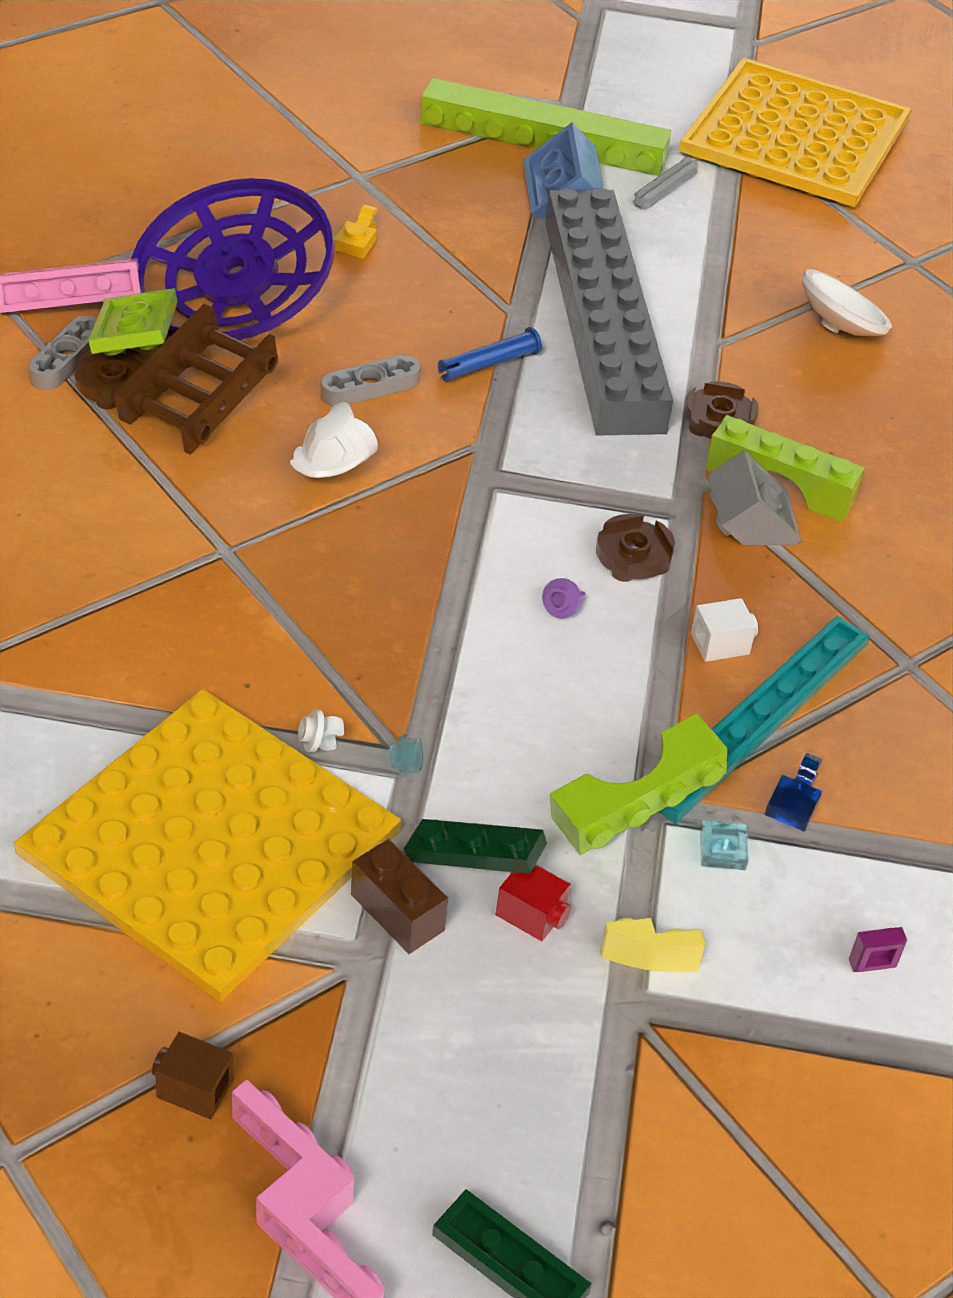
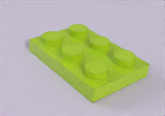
(133, 322)

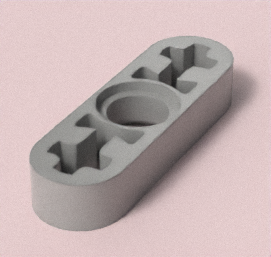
(50, 367)
(393, 374)

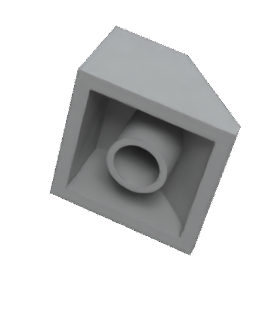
(752, 503)

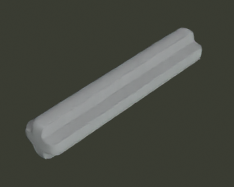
(665, 183)

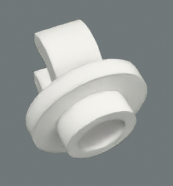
(319, 731)

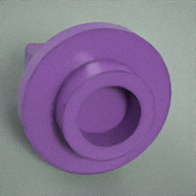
(562, 598)

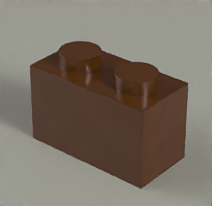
(399, 896)

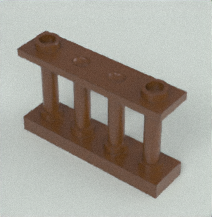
(183, 351)

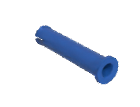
(491, 354)

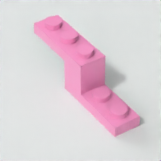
(304, 1197)

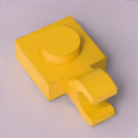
(358, 237)

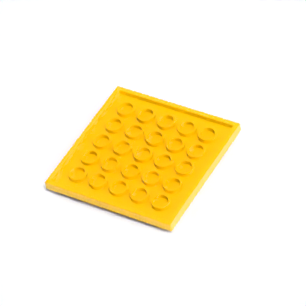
(796, 131)
(208, 842)

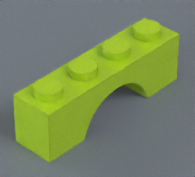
(824, 479)
(597, 810)

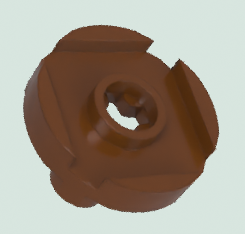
(93, 377)
(703, 405)
(625, 562)

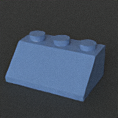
(561, 163)

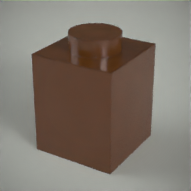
(193, 1074)

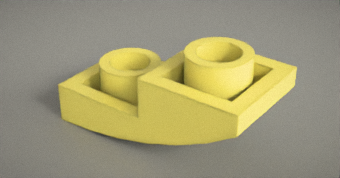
(638, 946)

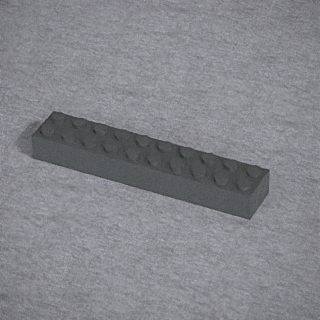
(607, 314)

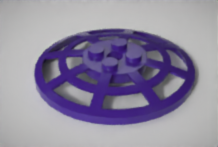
(244, 250)

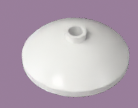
(843, 306)

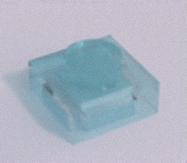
(724, 845)

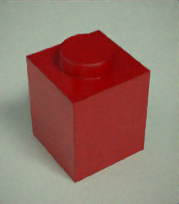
(534, 902)

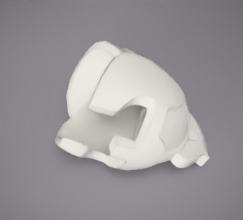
(334, 444)

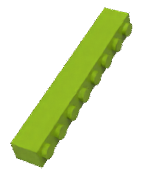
(535, 122)

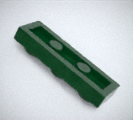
(476, 846)
(505, 1252)

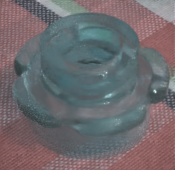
(407, 755)

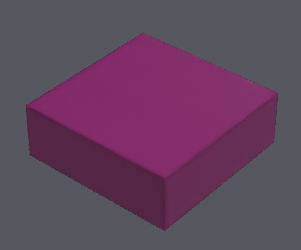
(877, 949)

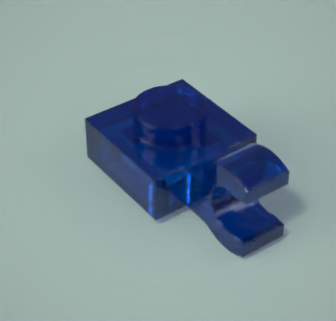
(796, 798)

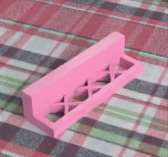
(68, 285)

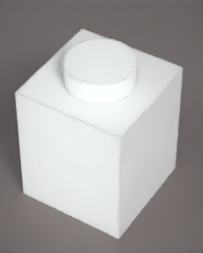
(723, 629)

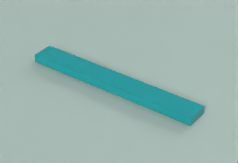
(779, 699)

